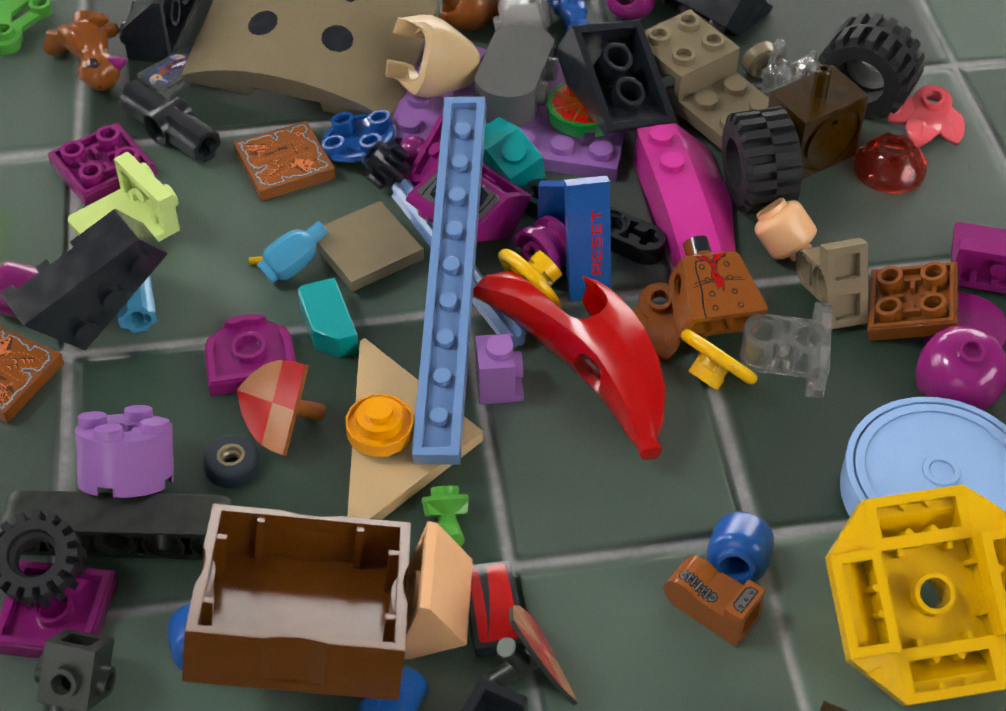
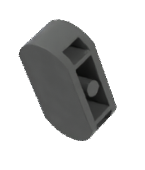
(516, 73)

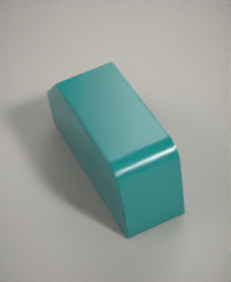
(328, 318)

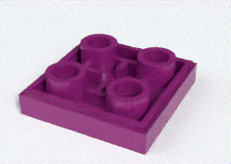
(90, 165)

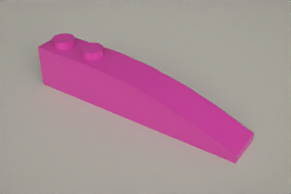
(683, 189)

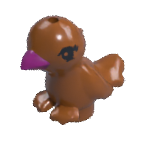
(89, 42)

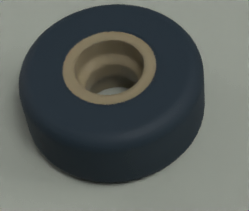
(236, 473)

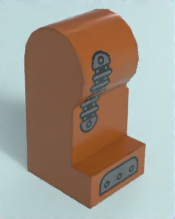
(715, 599)

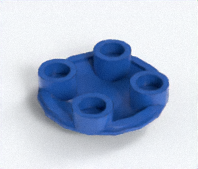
(354, 135)

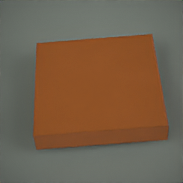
(913, 300)

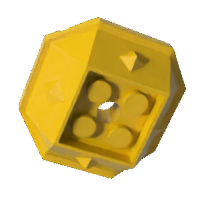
(876, 581)

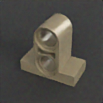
(839, 277)

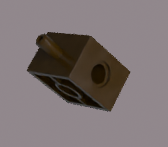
(826, 115)

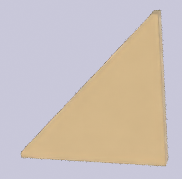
(387, 482)

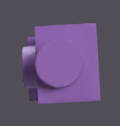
(498, 369)

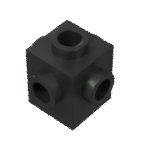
(75, 670)

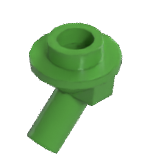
(445, 505)

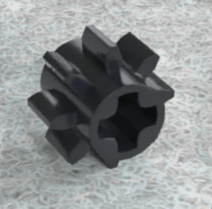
(386, 164)

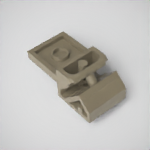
(704, 73)

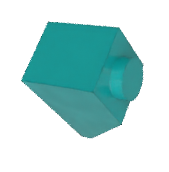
(511, 153)

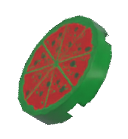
(569, 114)

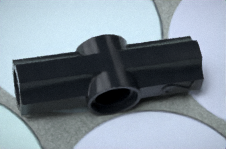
(169, 121)

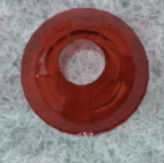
(887, 170)

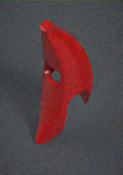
(621, 356)

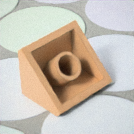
(437, 594)

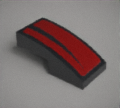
(490, 601)

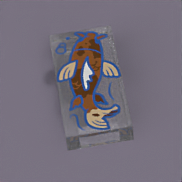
(166, 74)

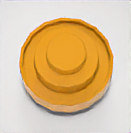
(379, 425)

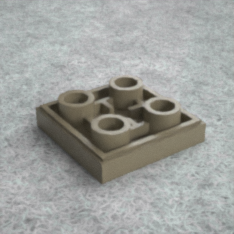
(368, 246)

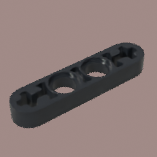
(636, 239)

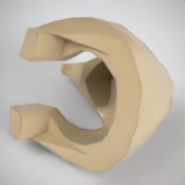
(447, 61)

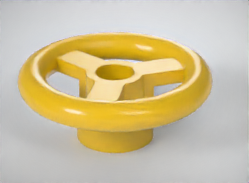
(538, 271)
(713, 363)

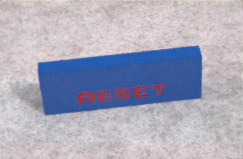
(587, 233)

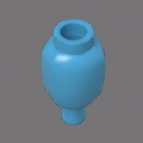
(291, 253)

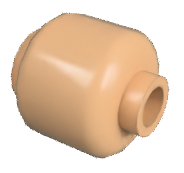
(785, 228)

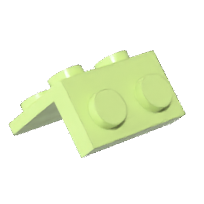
(139, 198)

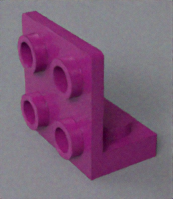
(980, 256)

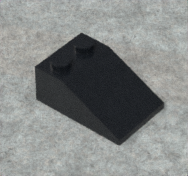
(615, 75)

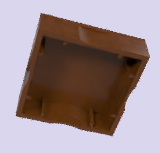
(299, 604)

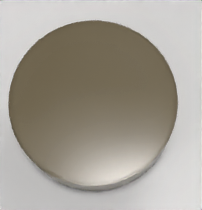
(757, 59)

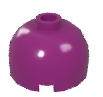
(963, 367)

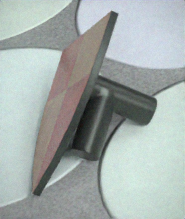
(536, 654)

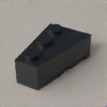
(89, 282)

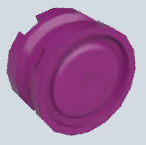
(547, 236)

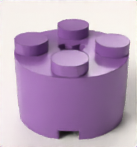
(124, 452)

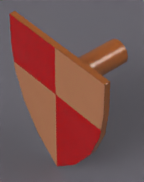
(272, 402)

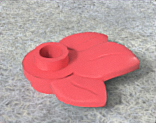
(928, 119)

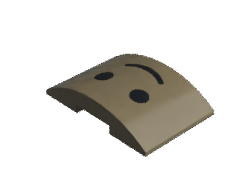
(308, 50)

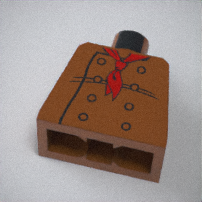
(712, 291)

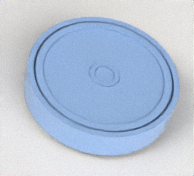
(924, 447)

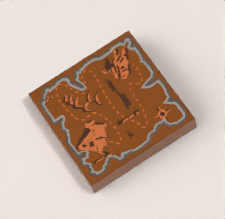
(284, 160)
(23, 371)

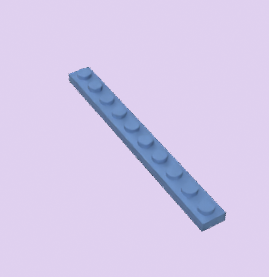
(450, 285)

